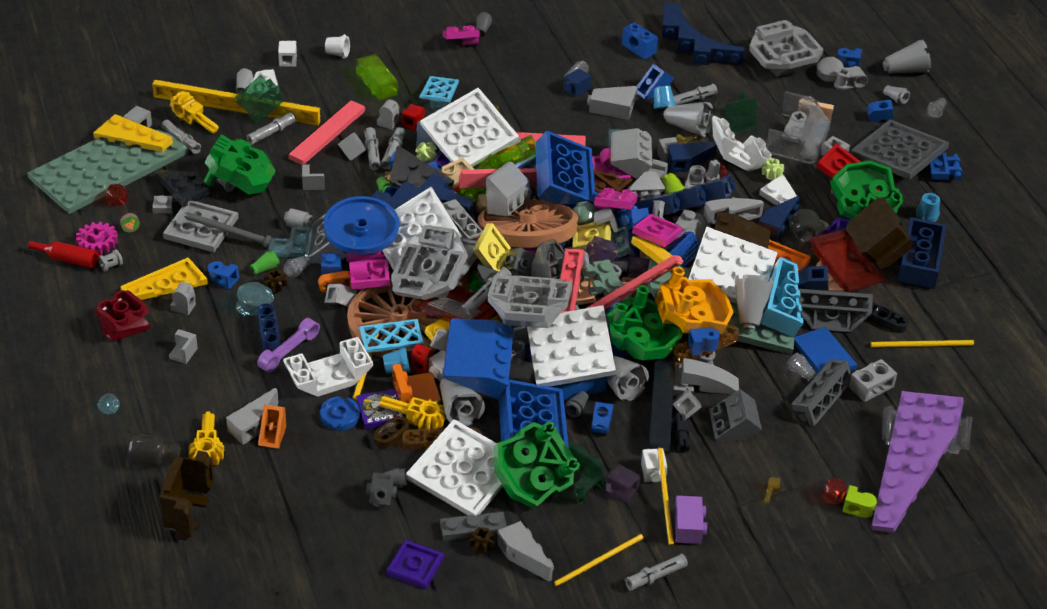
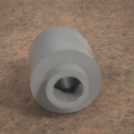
(298, 218)

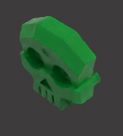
(239, 164)
(863, 180)
(639, 328)
(521, 473)

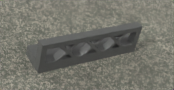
(820, 386)

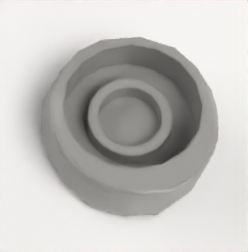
(828, 67)

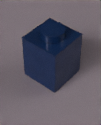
(577, 82)

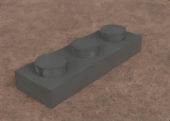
(460, 527)

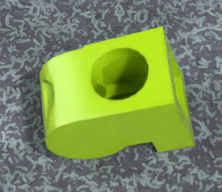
(859, 503)

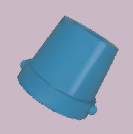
(663, 97)
(929, 207)
(396, 357)

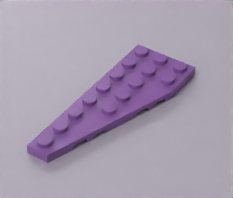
(919, 439)

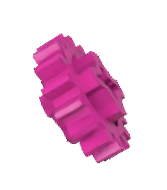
(97, 237)

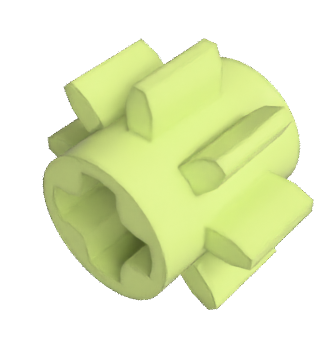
(426, 152)
(772, 169)

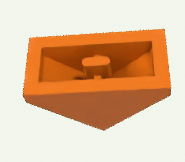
(272, 426)

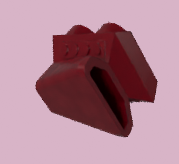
(122, 315)

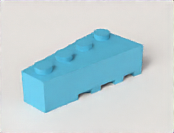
(783, 305)

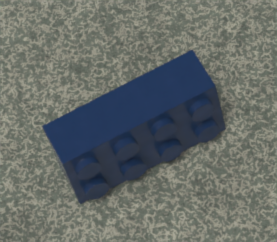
(922, 262)

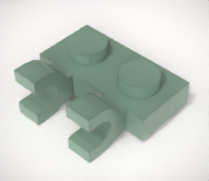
(606, 277)

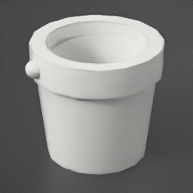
(338, 46)

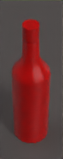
(68, 253)

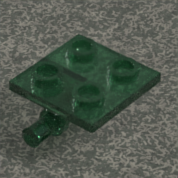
(260, 98)
(741, 113)
(591, 471)

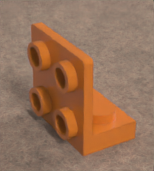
(418, 386)

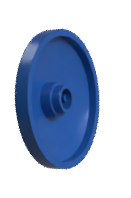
(361, 225)

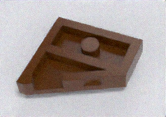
(604, 180)

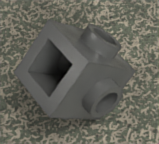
(519, 262)
(381, 489)

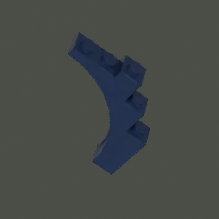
(690, 40)
(438, 184)
(692, 196)

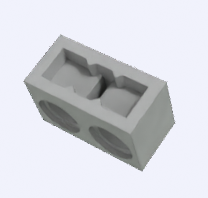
(872, 380)

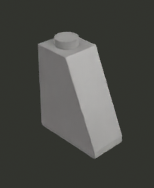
(613, 102)

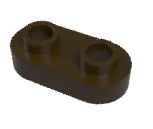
(389, 434)

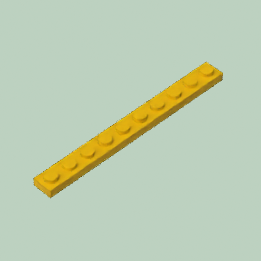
(227, 101)

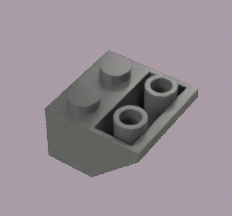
(735, 417)

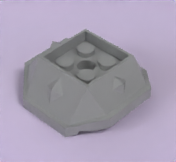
(784, 48)
(429, 264)
(529, 299)

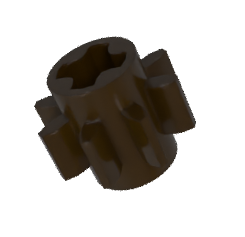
(275, 280)
(481, 540)

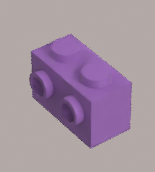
(689, 519)

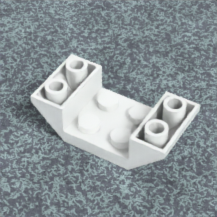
(747, 155)
(330, 372)

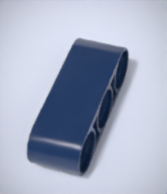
(268, 327)

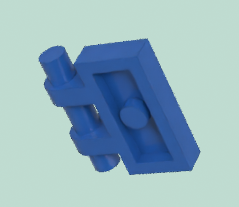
(940, 170)

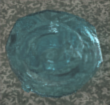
(251, 296)

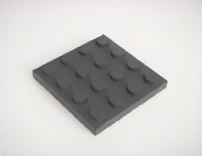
(900, 148)

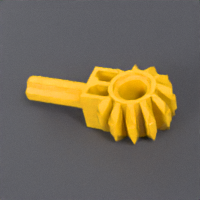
(191, 111)
(419, 412)
(207, 440)

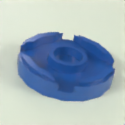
(339, 413)

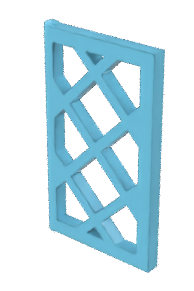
(439, 96)
(399, 325)

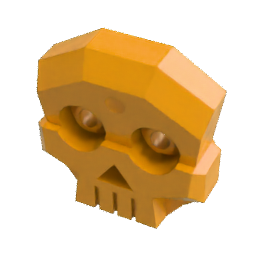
(693, 303)

